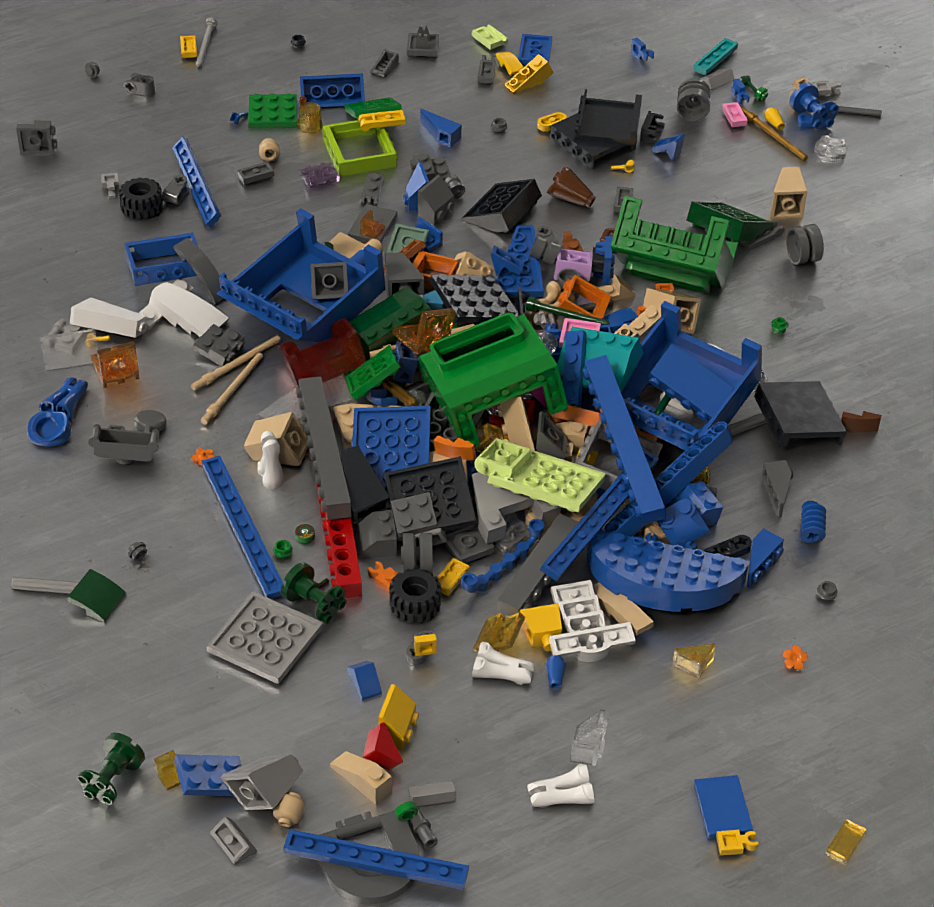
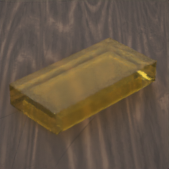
(845, 842)

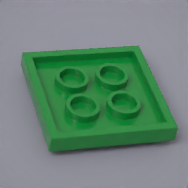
(372, 106)
(272, 110)
(372, 372)

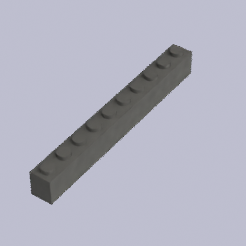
(323, 449)

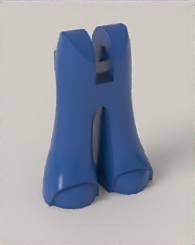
(65, 398)

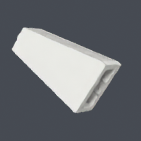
(107, 317)

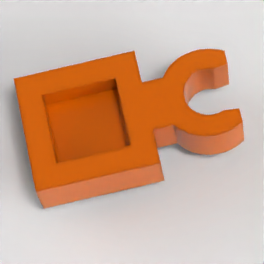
(382, 577)

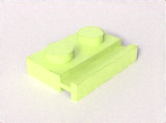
(489, 36)

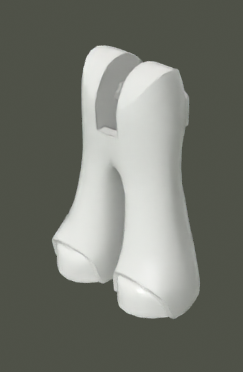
(269, 464)
(500, 666)
(564, 789)

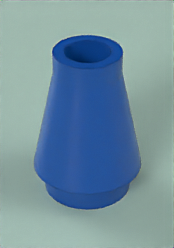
(555, 670)

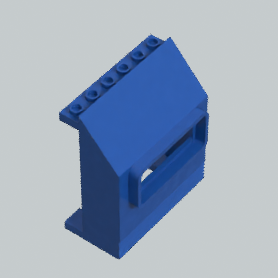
(289, 269)
(739, 373)

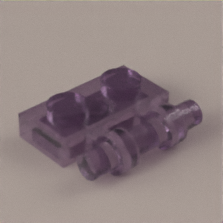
(319, 175)

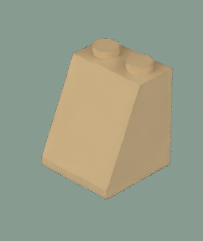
(789, 195)
(688, 304)
(289, 435)

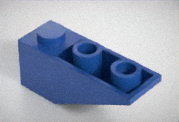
(440, 128)
(764, 551)

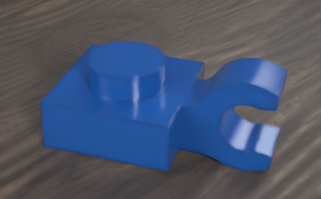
(639, 49)
(738, 91)

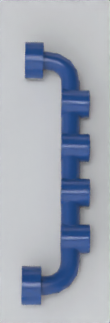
(474, 583)

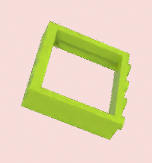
(359, 165)

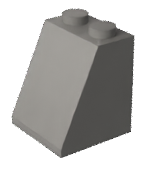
(263, 781)

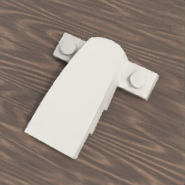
(181, 308)
(585, 625)

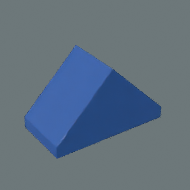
(365, 679)

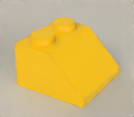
(399, 716)

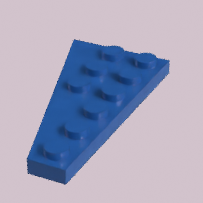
(530, 277)

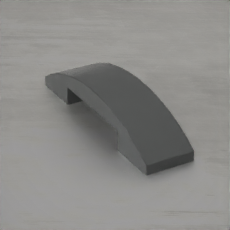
(202, 267)

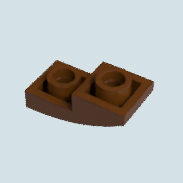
(861, 424)

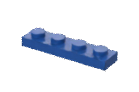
(573, 366)

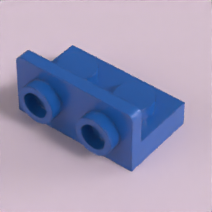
(435, 237)

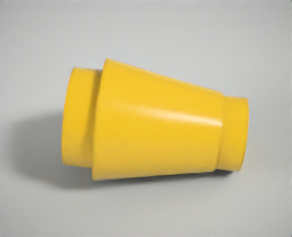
(774, 117)

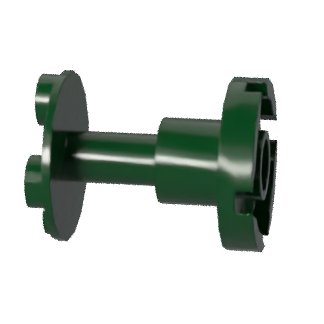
(301, 584)
(120, 756)

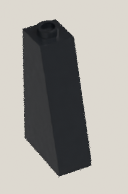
(363, 485)

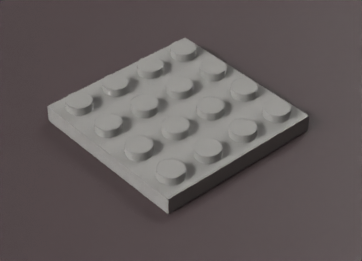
(265, 637)

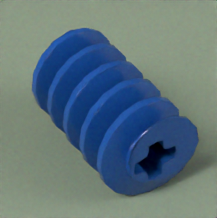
(812, 522)

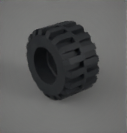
(140, 198)
(415, 607)

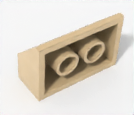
(516, 422)

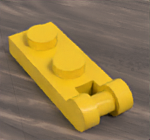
(381, 119)

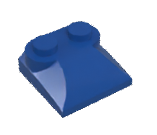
(683, 523)

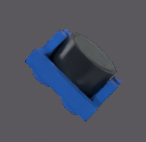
(602, 260)

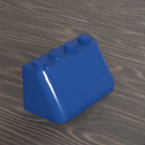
(689, 383)

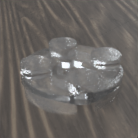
(837, 149)

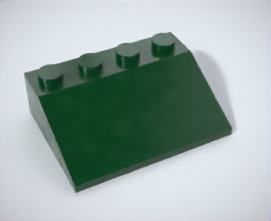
(742, 225)
(377, 323)

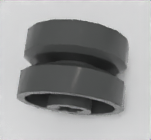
(804, 244)
(417, 555)

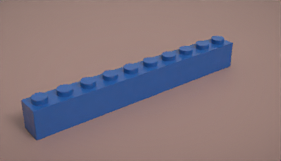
(624, 440)

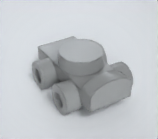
(543, 321)

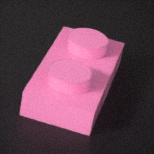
(734, 114)

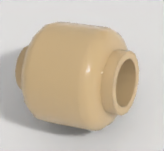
(269, 150)
(289, 809)

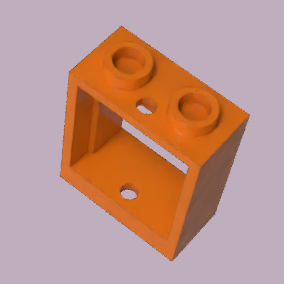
(436, 263)
(586, 290)

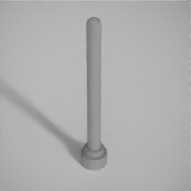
(210, 25)

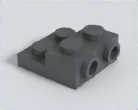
(37, 138)
(432, 166)
(219, 344)

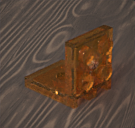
(421, 335)
(116, 363)

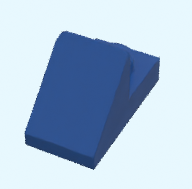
(672, 145)
(503, 259)

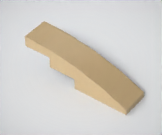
(622, 609)

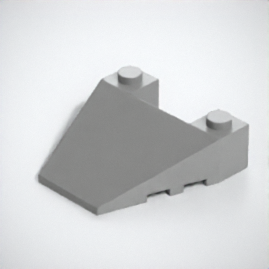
(496, 502)

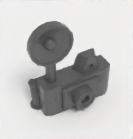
(126, 444)

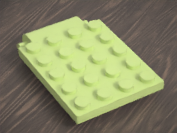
(538, 475)

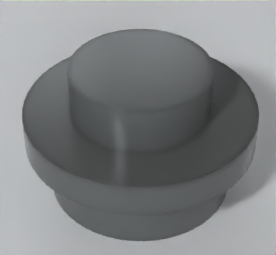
(92, 69)
(499, 125)
(137, 550)
(827, 590)

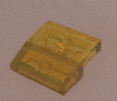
(500, 631)

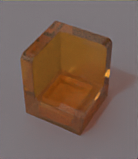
(370, 227)

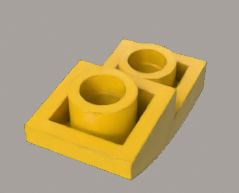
(510, 61)

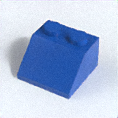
(704, 501)

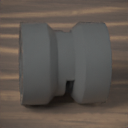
(455, 186)

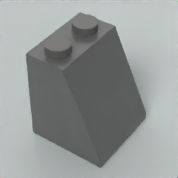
(402, 274)

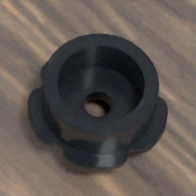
(298, 41)

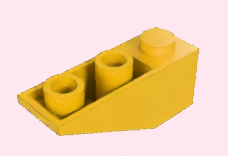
(531, 75)

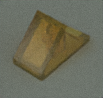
(694, 658)

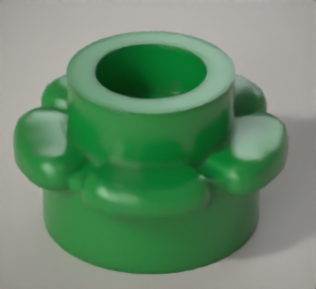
(761, 94)
(779, 325)
(282, 549)

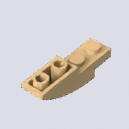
(642, 324)

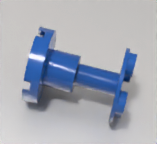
(807, 100)

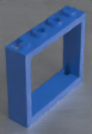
(155, 248)

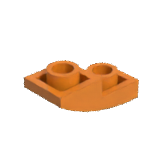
(454, 449)

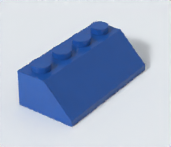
(333, 89)

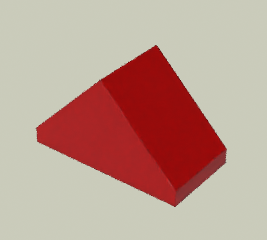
(381, 748)

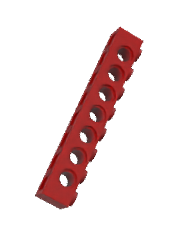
(342, 554)

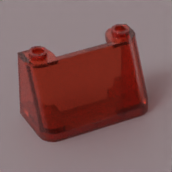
(327, 358)

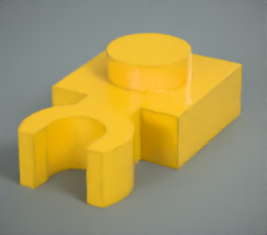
(733, 843)

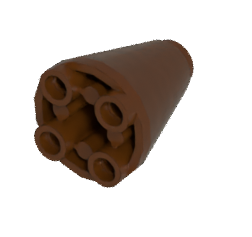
(571, 189)

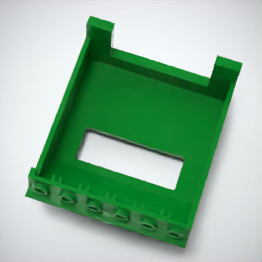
(673, 253)
(488, 368)

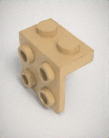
(472, 265)

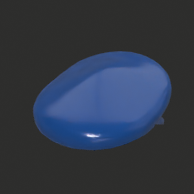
(49, 428)

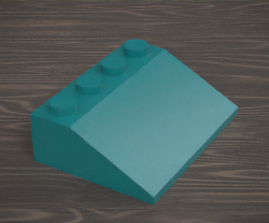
(621, 352)

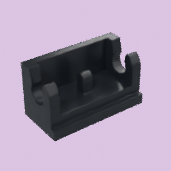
(651, 129)

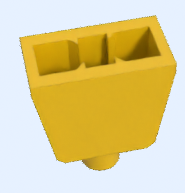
(541, 624)

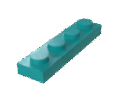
(715, 56)

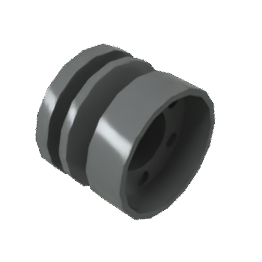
(693, 99)

